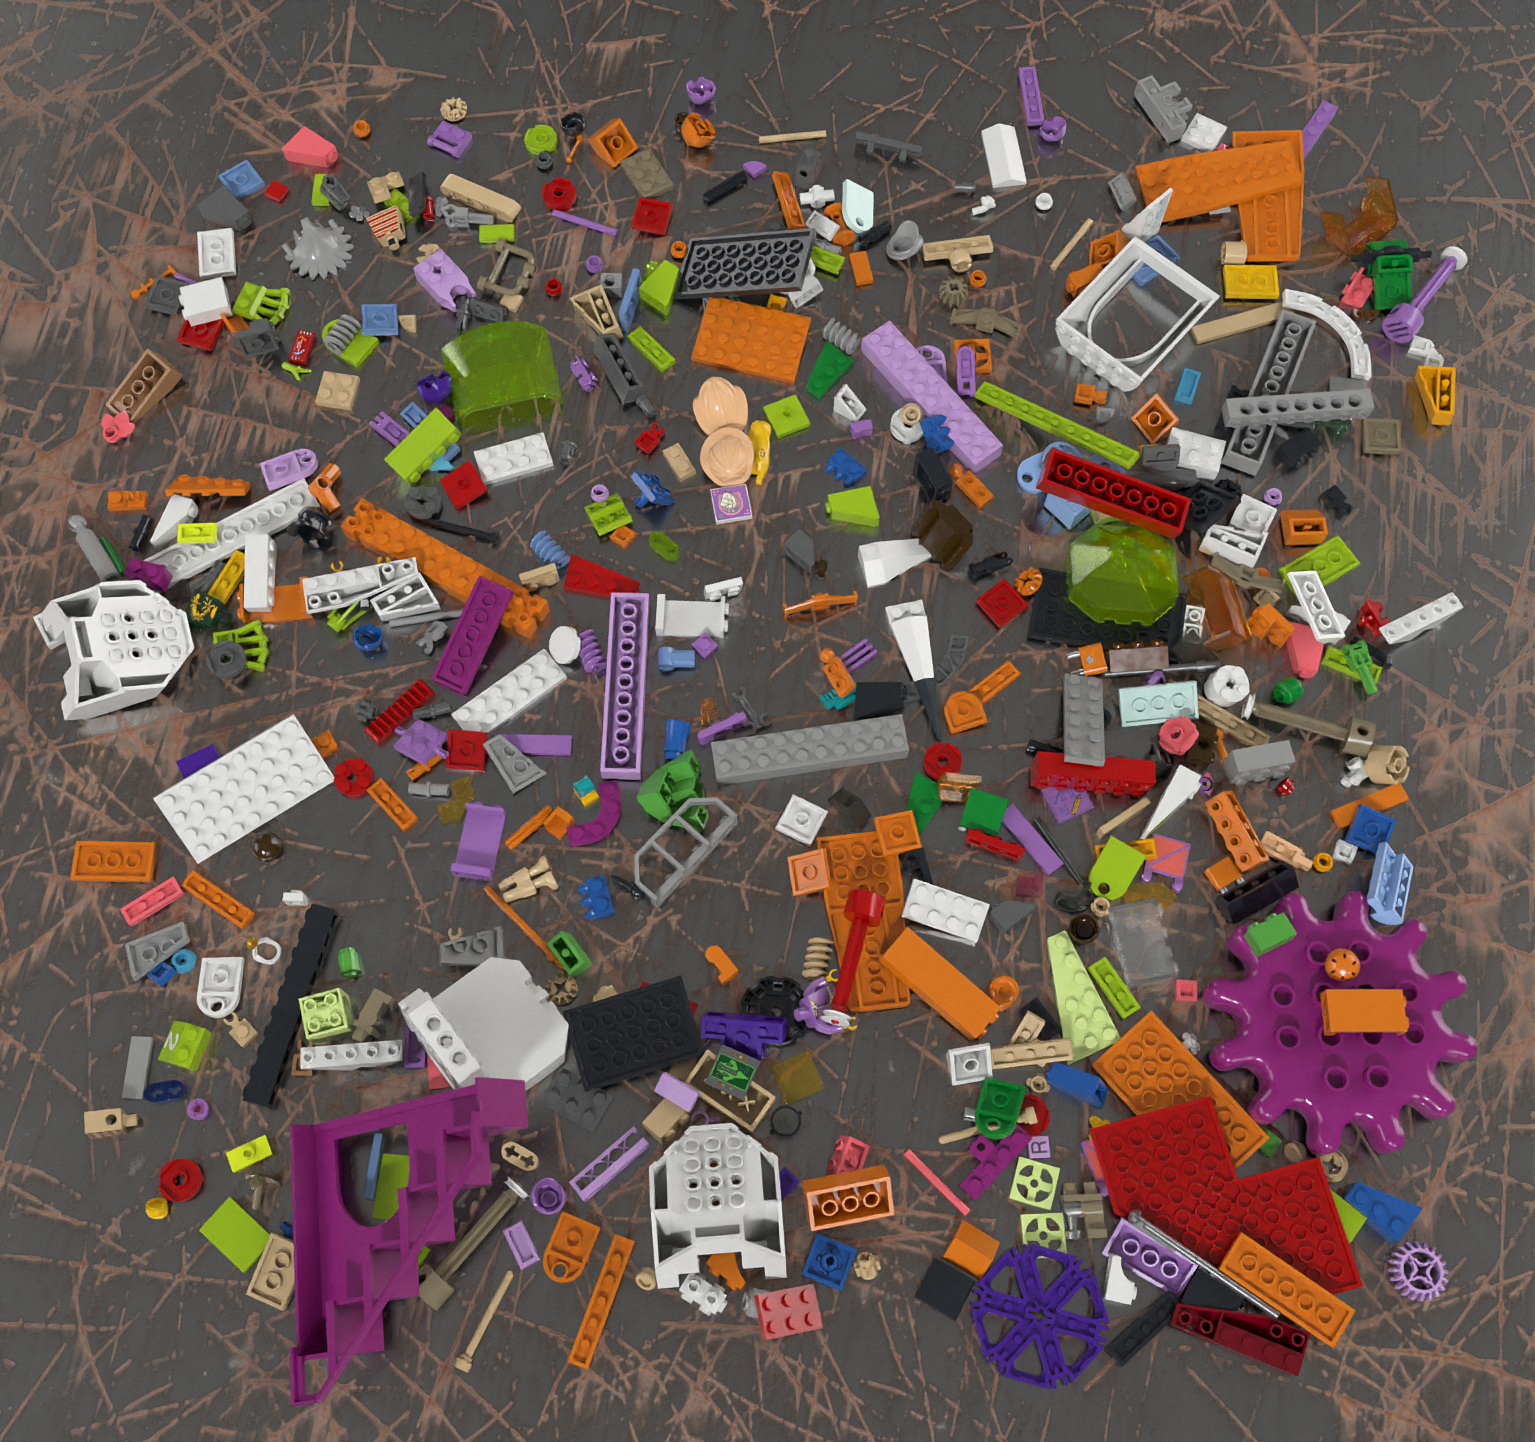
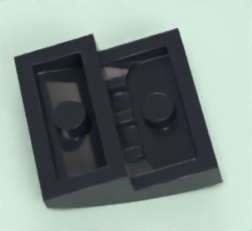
(945, 1289)

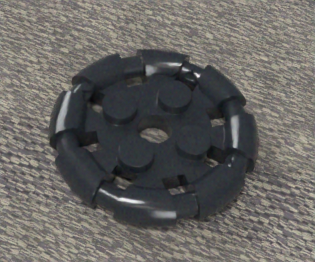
(776, 998)

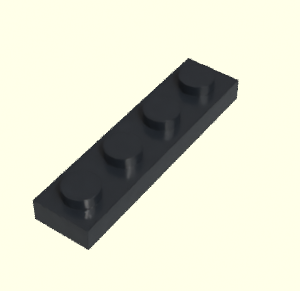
(1143, 1329)

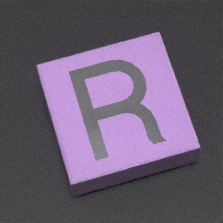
(1038, 1147)

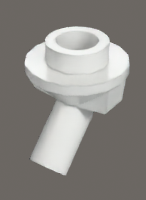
(987, 203)

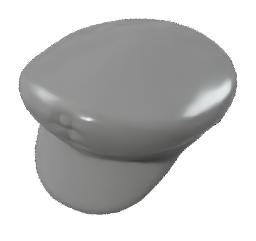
(905, 241)

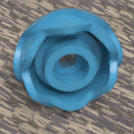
(186, 966)

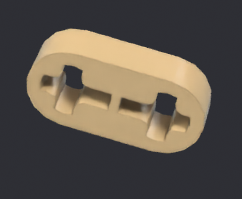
(522, 1152)

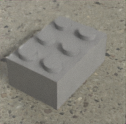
(1258, 762)

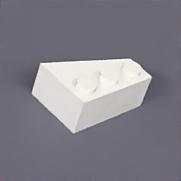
(1233, 544)

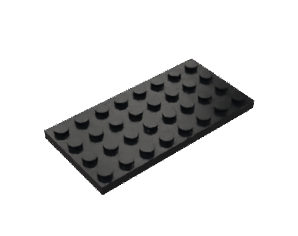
(745, 264)
(1061, 621)

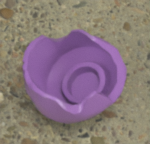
(700, 90)
(547, 1196)

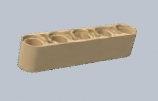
(480, 198)

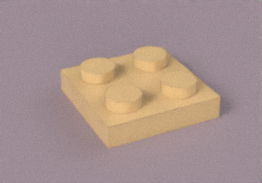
(337, 390)

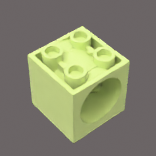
(327, 1016)

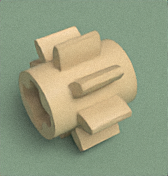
(867, 1265)

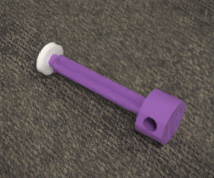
(1406, 318)

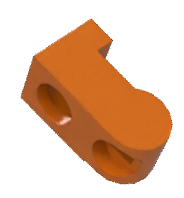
(718, 959)

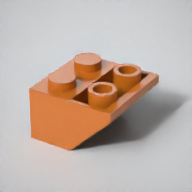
(1303, 527)

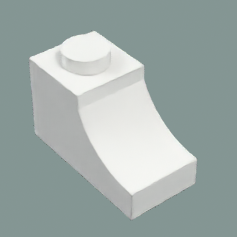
(1116, 1285)

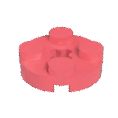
(1184, 741)

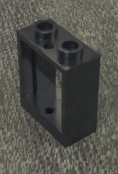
(932, 476)

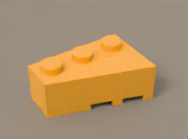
(1437, 392)

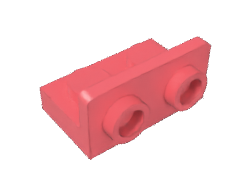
(1358, 291)
(848, 1155)

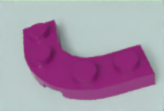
(604, 822)

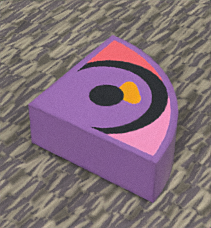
(1207, 785)

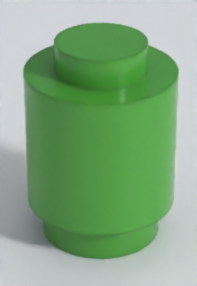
(349, 963)

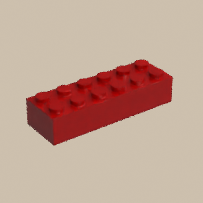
(1116, 776)

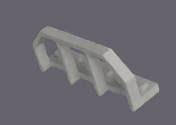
(699, 852)

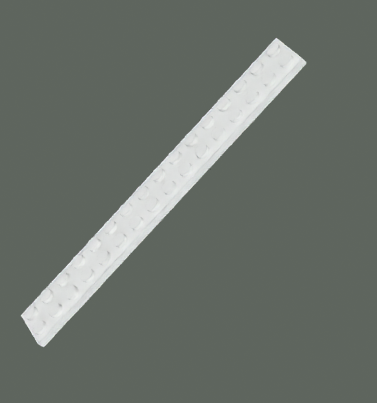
(187, 560)

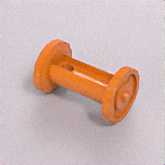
(843, 236)

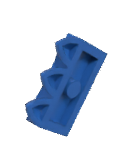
(935, 434)
(846, 467)
(598, 898)

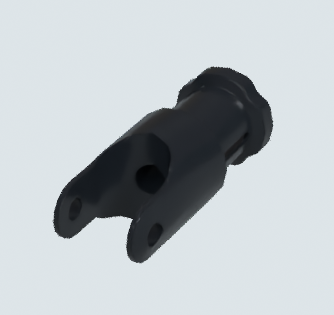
(990, 564)

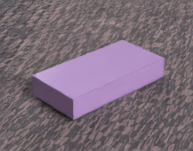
(677, 1091)
(521, 1245)

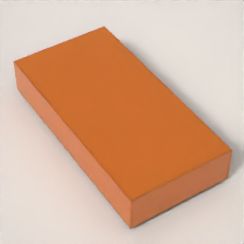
(861, 268)

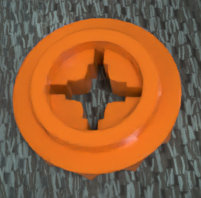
(1030, 586)

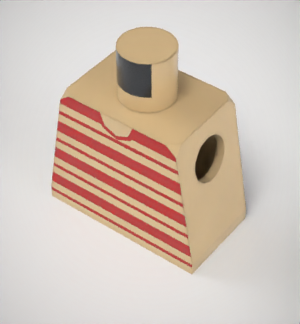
(388, 227)

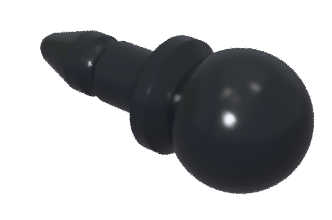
(635, 891)

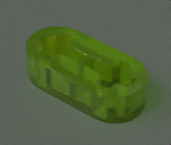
(661, 548)

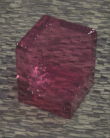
(1029, 886)

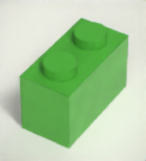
(1269, 934)
(569, 953)

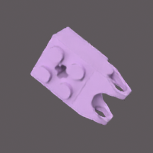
(443, 279)

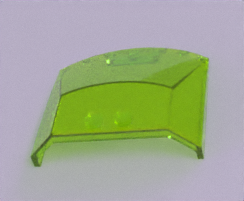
(500, 367)

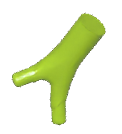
(295, 369)

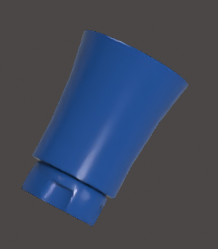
(676, 738)

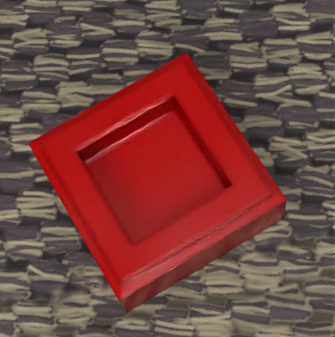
(276, 191)

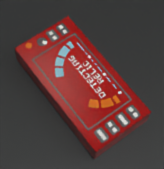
(302, 347)

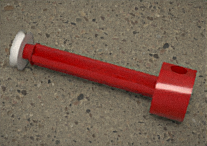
(865, 911)

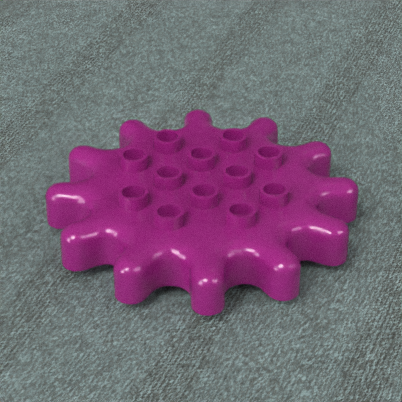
(1345, 1074)

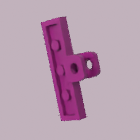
(992, 1160)

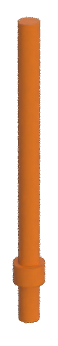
(523, 926)

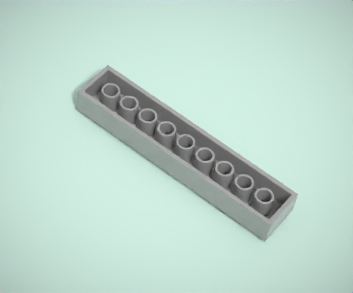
(1273, 377)
(809, 749)

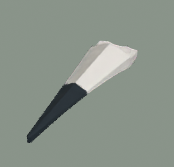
(911, 633)

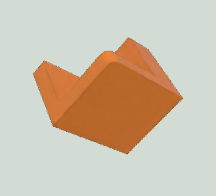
(557, 822)

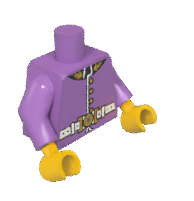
(817, 998)

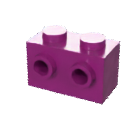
(153, 575)

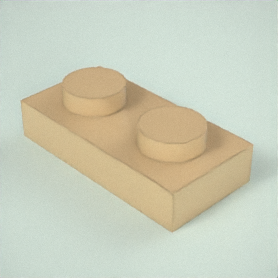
(679, 462)

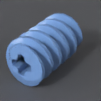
(548, 550)

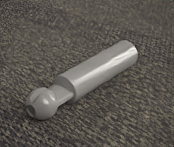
(93, 550)

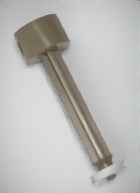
(1355, 736)
(433, 1283)

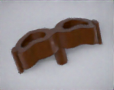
(1367, 314)

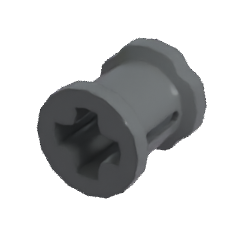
(567, 452)

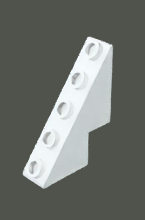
(1421, 619)
(352, 1056)

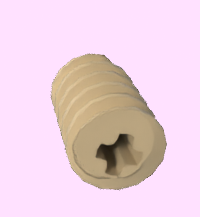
(816, 957)

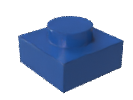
(161, 974)

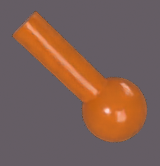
(1220, 746)

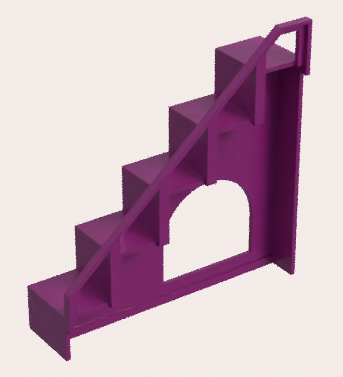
(352, 1269)

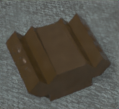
(943, 533)

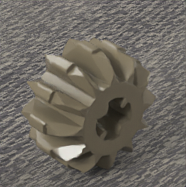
(953, 291)

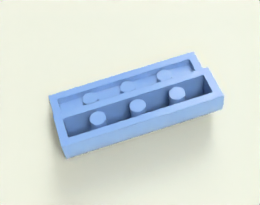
(1389, 886)

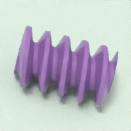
(590, 653)

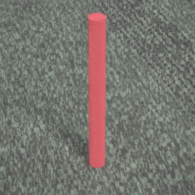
(937, 1182)

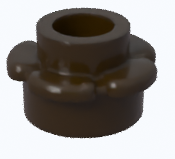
(820, 566)

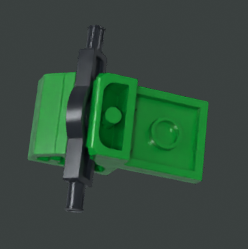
(1390, 268)

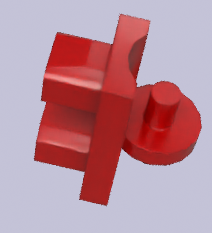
(1371, 618)

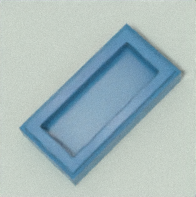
(1187, 386)

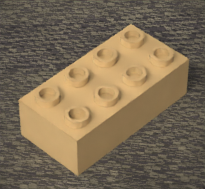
(744, 1113)

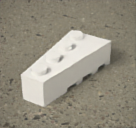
(259, 572)

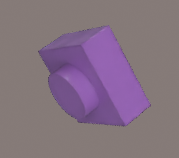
(704, 645)

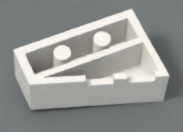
(405, 600)

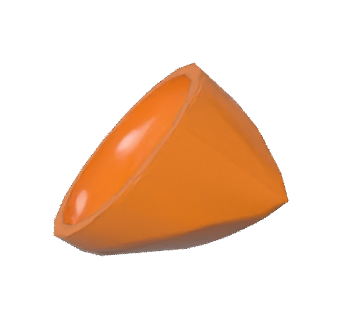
(1004, 991)

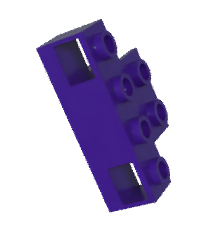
(744, 1031)

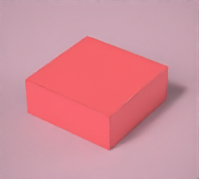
(1185, 990)

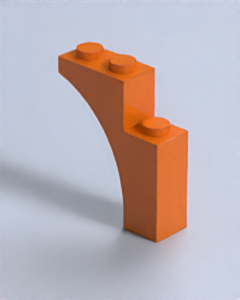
(726, 1265)

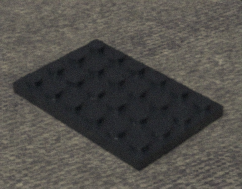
(633, 1033)

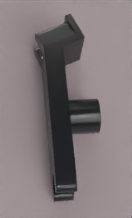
(1377, 654)

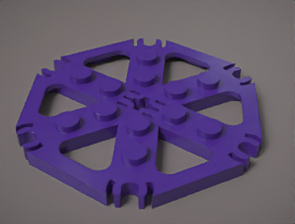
(1026, 1331)

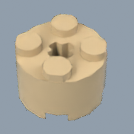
(1387, 764)

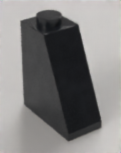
(878, 699)
(1210, 1292)

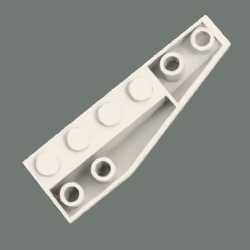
(353, 585)

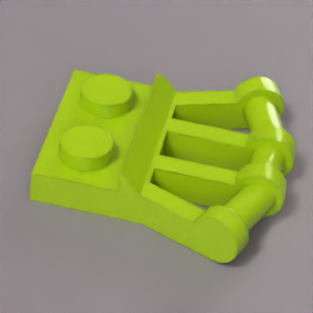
(253, 297)
(234, 637)

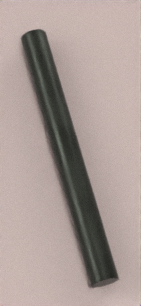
(1058, 850)

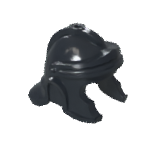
(309, 522)

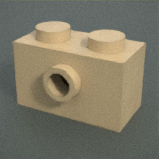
(665, 1120)

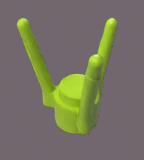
(339, 622)

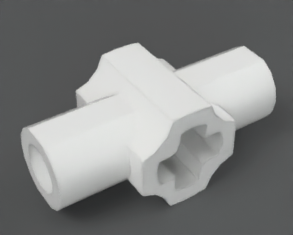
(817, 196)

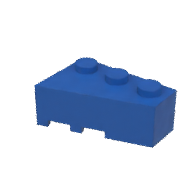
(1384, 1212)

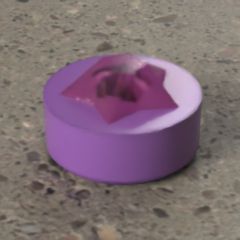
(198, 1109)

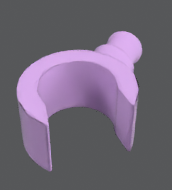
(709, 1119)

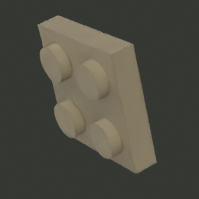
(1381, 436)

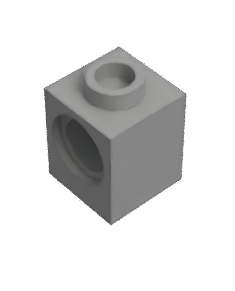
(615, 280)

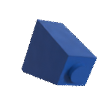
(1078, 1084)

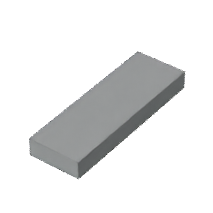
(137, 1068)

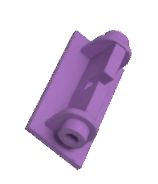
(589, 378)

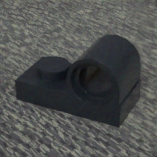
(922, 865)

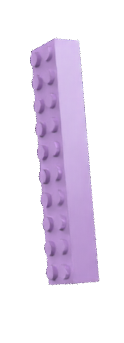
(922, 385)
(625, 686)

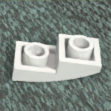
(1193, 619)

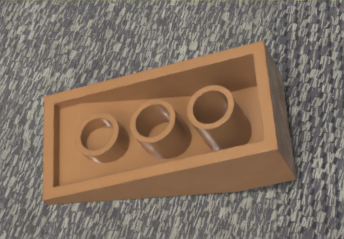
(144, 386)

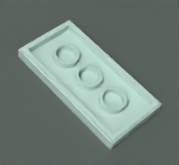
(1158, 703)

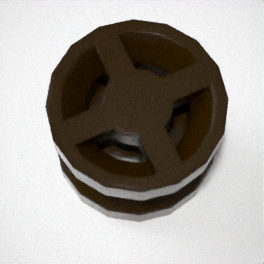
(679, 119)

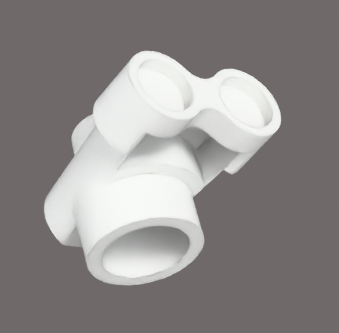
(1356, 772)

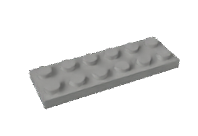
(1083, 720)

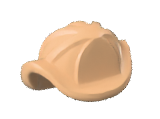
(720, 406)
(727, 457)

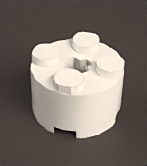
(1226, 686)

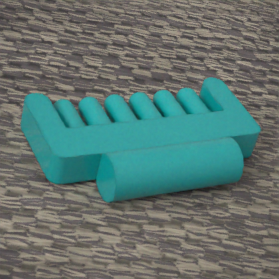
(837, 701)

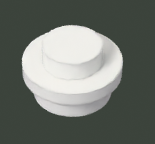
(1044, 201)

